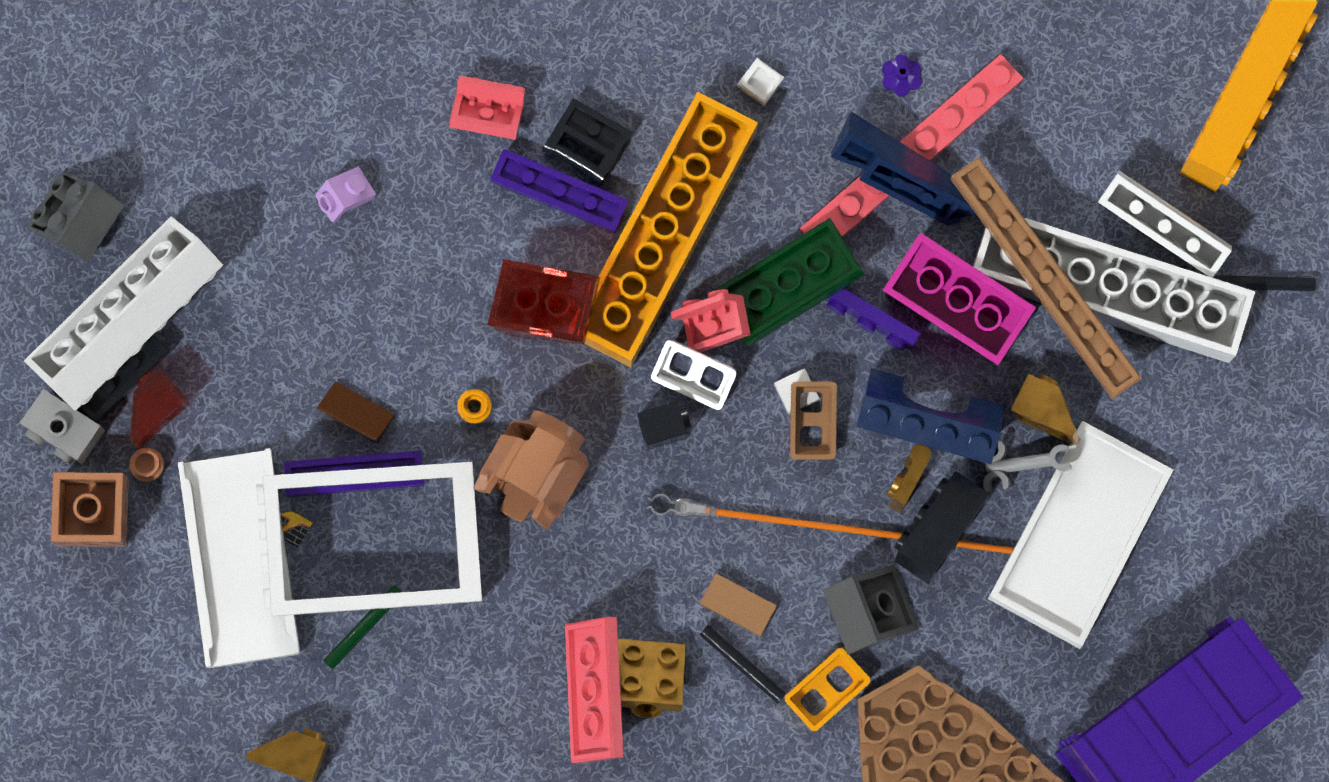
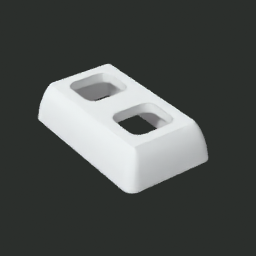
(690, 384)

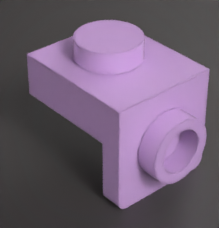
(344, 193)

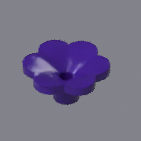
(901, 82)

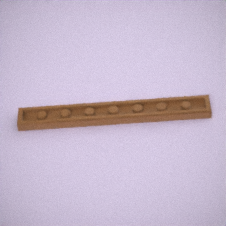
(1045, 278)

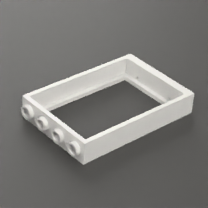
(465, 536)

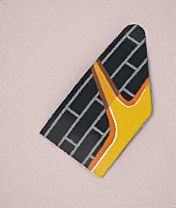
(294, 527)

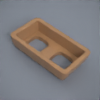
(825, 419)

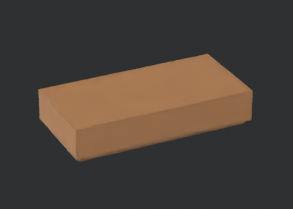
(738, 605)

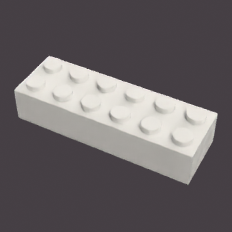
(123, 313)

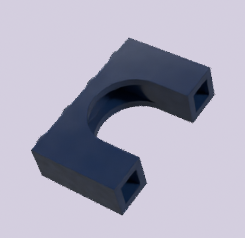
(964, 433)

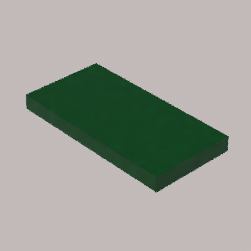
(794, 279)

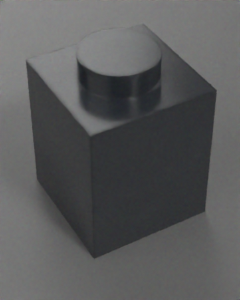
(663, 425)

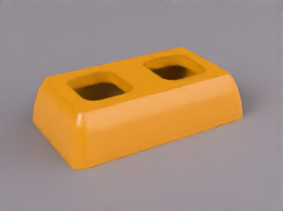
(818, 681)

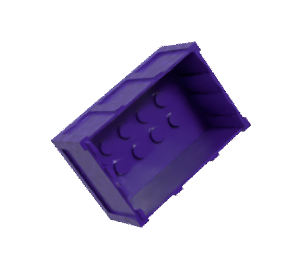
(1186, 714)

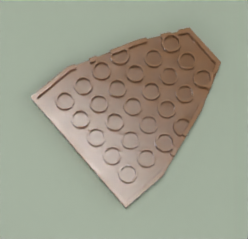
(932, 734)

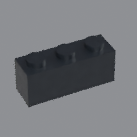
(940, 526)

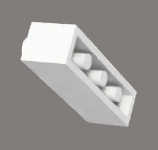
(1165, 224)

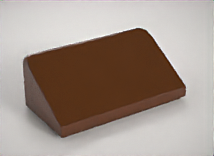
(355, 412)

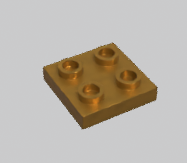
(651, 676)

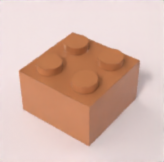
(89, 509)

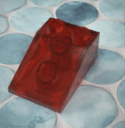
(543, 303)

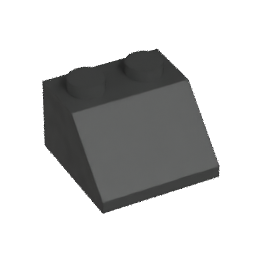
(870, 609)

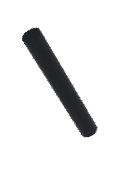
(1270, 283)
(742, 664)

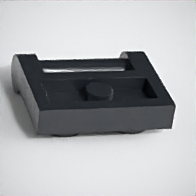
(592, 131)

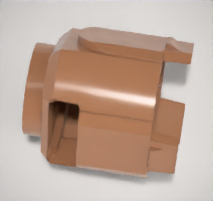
(535, 468)

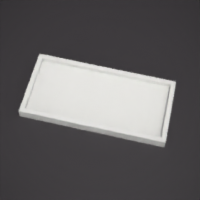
(1080, 535)

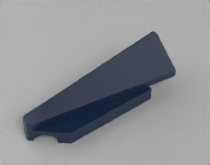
(900, 171)

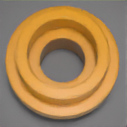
(474, 395)

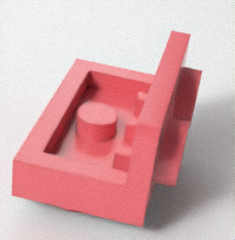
(487, 107)
(713, 320)

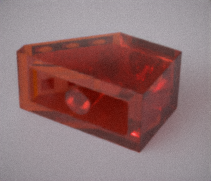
(154, 406)

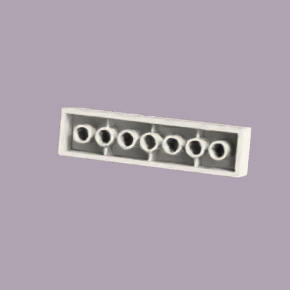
(1135, 291)

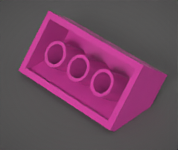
(959, 298)

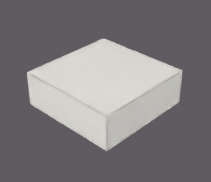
(760, 81)
(783, 389)

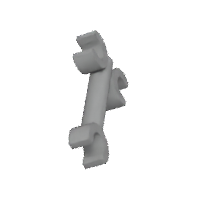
(1001, 465)

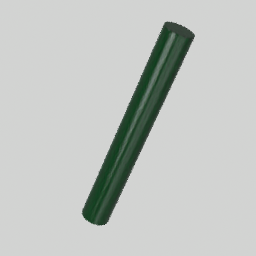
(357, 634)

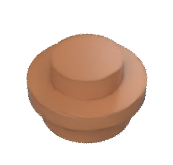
(146, 464)

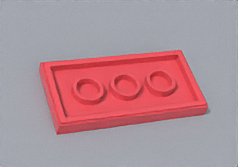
(594, 690)

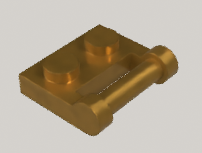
(904, 485)

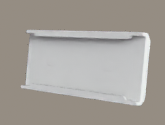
(227, 560)

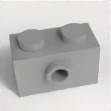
(62, 428)

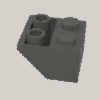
(75, 215)

